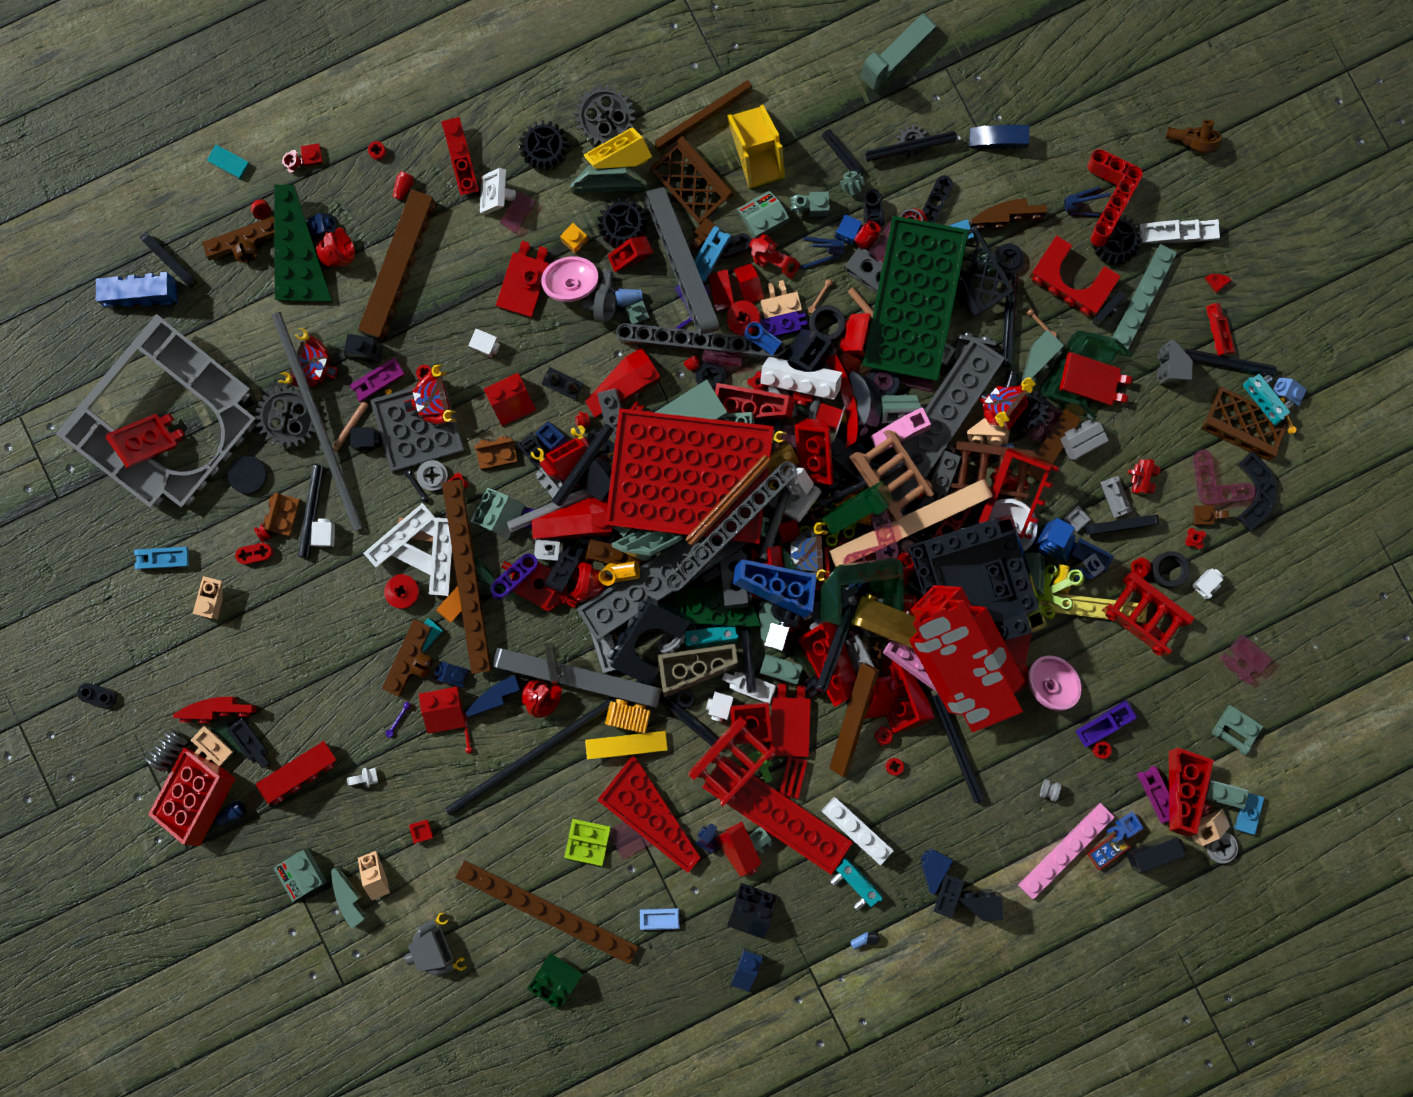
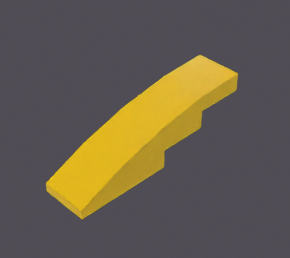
(626, 745)

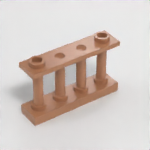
(872, 477)

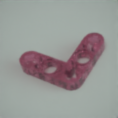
(1216, 491)
(879, 549)

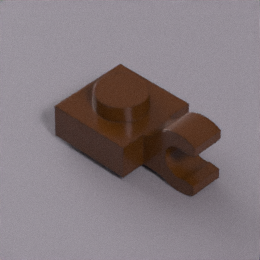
(702, 233)
(1205, 514)

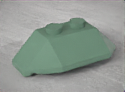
(608, 180)
(647, 543)

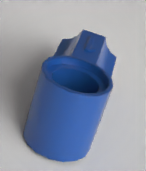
(764, 340)

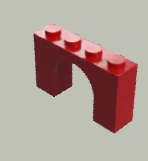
(1048, 275)

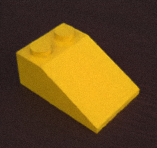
(621, 151)

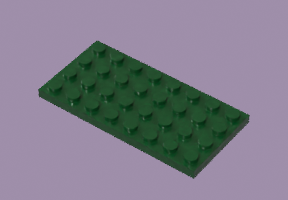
(915, 298)

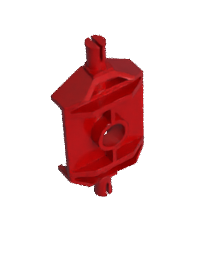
(545, 597)

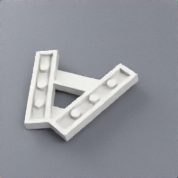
(396, 544)

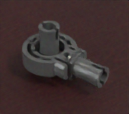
(605, 300)

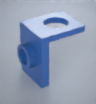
(848, 229)

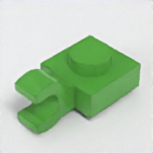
(764, 767)

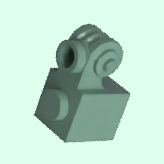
(816, 203)

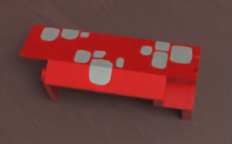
(965, 657)

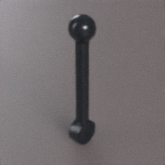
(406, 472)

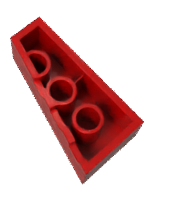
(816, 646)
(296, 773)

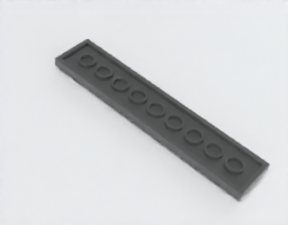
(948, 410)
(621, 601)

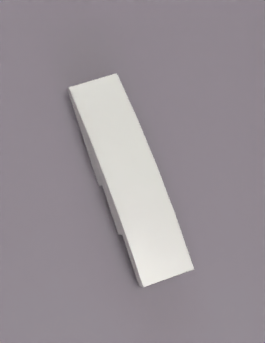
(1180, 232)

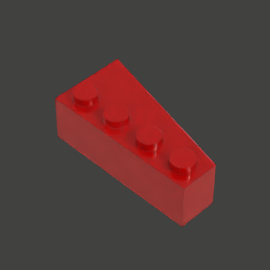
(761, 403)
(1187, 790)

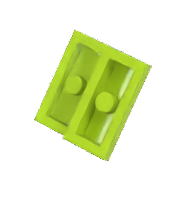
(587, 842)

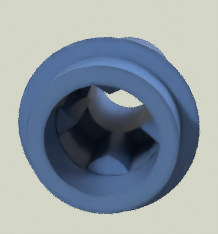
(627, 296)

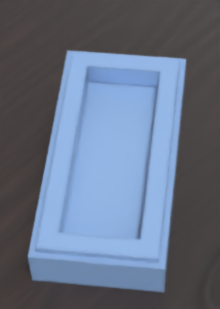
(659, 919)

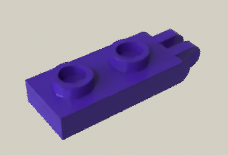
(784, 323)

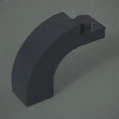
(868, 402)

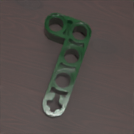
(874, 499)

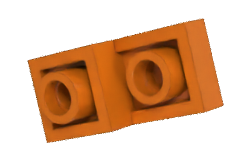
(450, 606)

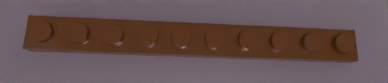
(466, 576)
(546, 911)

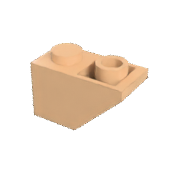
(985, 434)
(209, 598)
(1211, 827)
(373, 876)

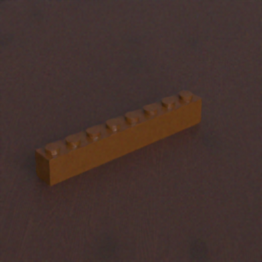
(397, 265)

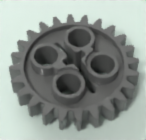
(618, 106)
(270, 413)

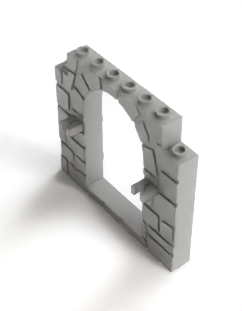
(200, 375)

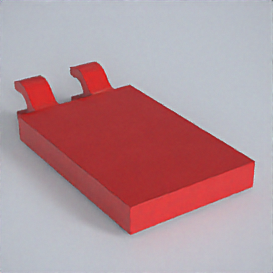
(513, 295)
(1093, 380)
(144, 439)
(790, 723)

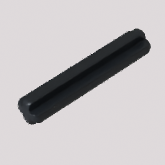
(841, 151)

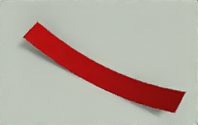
(848, 399)

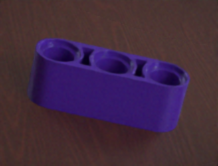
(510, 585)

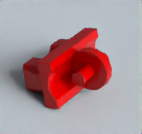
(1141, 476)

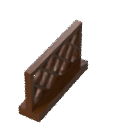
(700, 166)
(1236, 436)

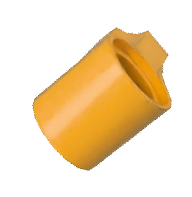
(620, 572)

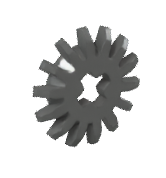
(908, 134)

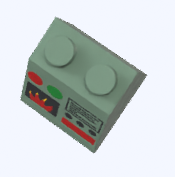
(763, 215)
(300, 874)

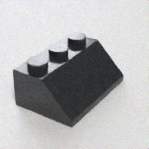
(842, 455)

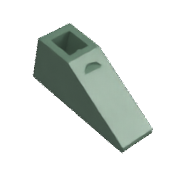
(1040, 353)

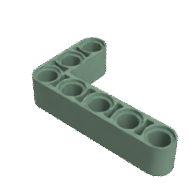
(880, 67)

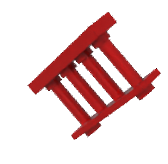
(1164, 607)
(712, 756)

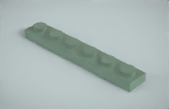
(1144, 295)

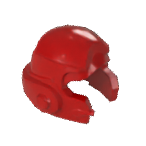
(336, 253)
(588, 583)
(539, 699)

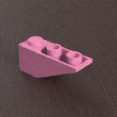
(905, 427)

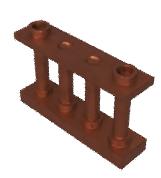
(985, 452)

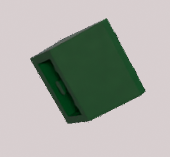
(554, 981)

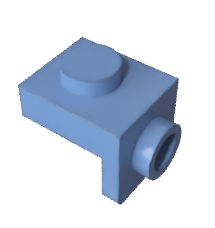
(1290, 390)

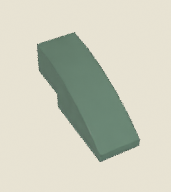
(346, 898)

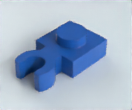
(1126, 827)

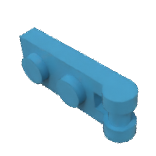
(711, 252)
(162, 557)

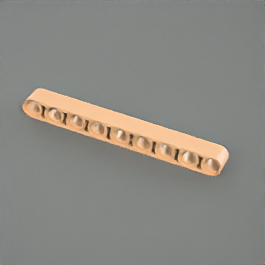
(916, 520)

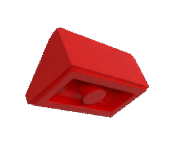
(721, 290)

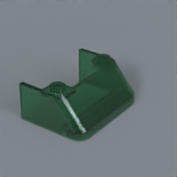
(1088, 345)
(884, 577)

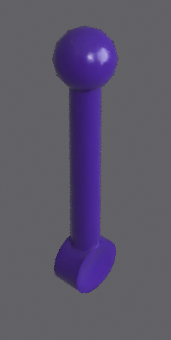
(389, 733)

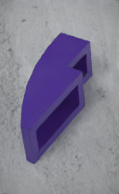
(1106, 723)

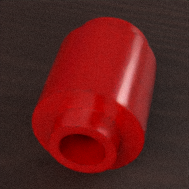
(867, 235)

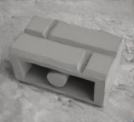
(1084, 439)

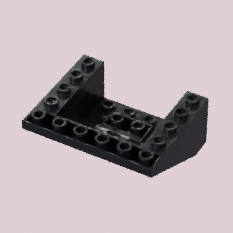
(989, 568)

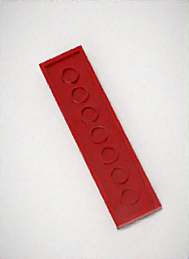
(783, 818)

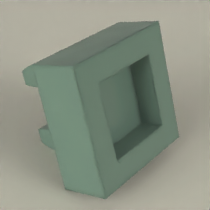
(637, 312)
(759, 839)

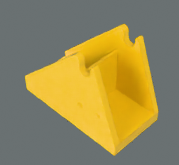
(757, 146)

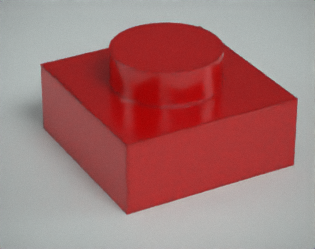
(311, 154)
(421, 831)

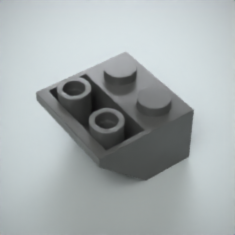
(1174, 365)

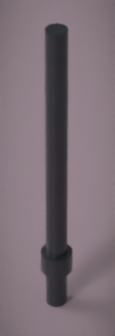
(838, 496)

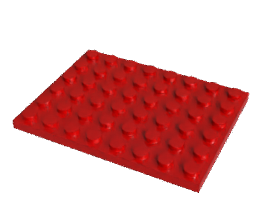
(679, 468)

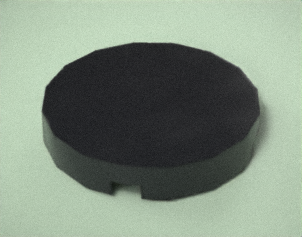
(247, 475)

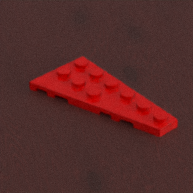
(641, 807)

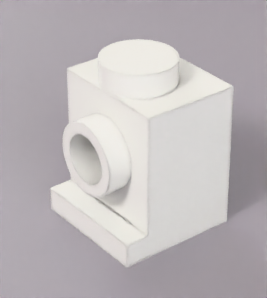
(801, 483)
(551, 554)
(1208, 583)

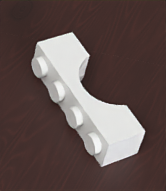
(820, 383)
(857, 830)

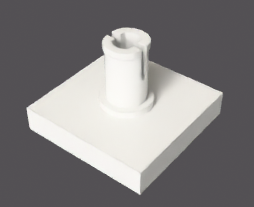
(494, 191)
(798, 506)

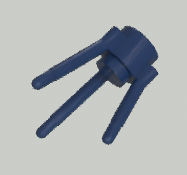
(1074, 202)
(834, 247)

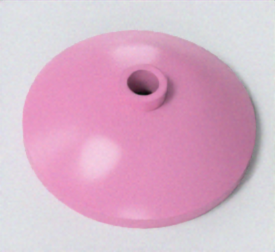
(570, 279)
(1054, 683)

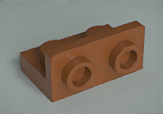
(496, 452)
(281, 514)

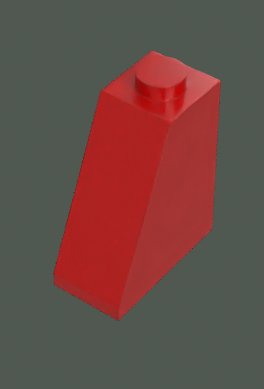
(739, 849)

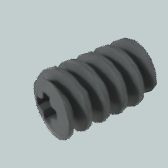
(167, 750)

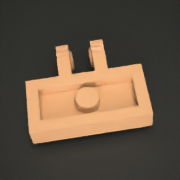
(781, 304)
(212, 746)

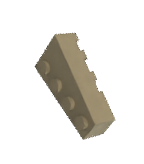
(692, 667)

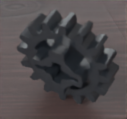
(1034, 413)

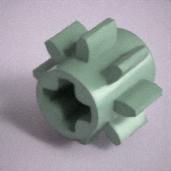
(852, 183)
(983, 255)

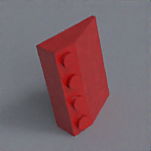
(191, 797)

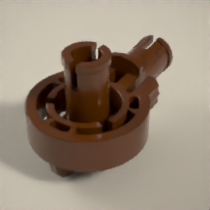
(1201, 139)

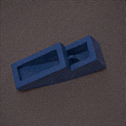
(999, 136)
(494, 696)

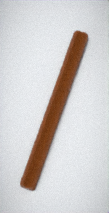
(728, 500)

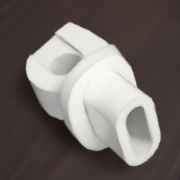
(368, 777)

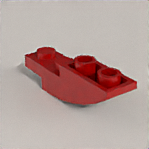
(460, 156)
(207, 709)

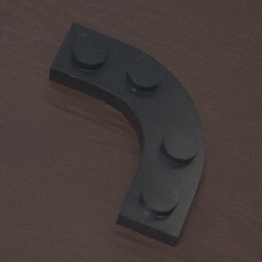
(1264, 491)

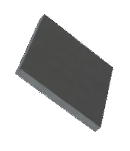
(408, 437)

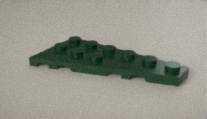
(295, 256)
(706, 606)

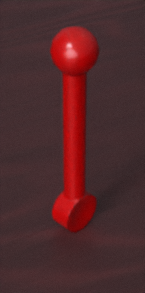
(468, 750)

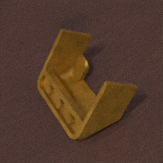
(884, 621)

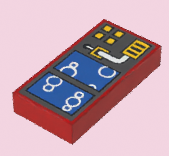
(1107, 851)

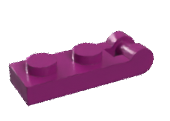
(377, 379)
(1156, 793)

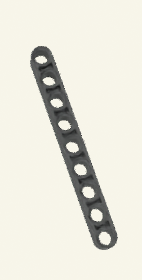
(681, 261)
(690, 344)
(722, 530)
(578, 678)

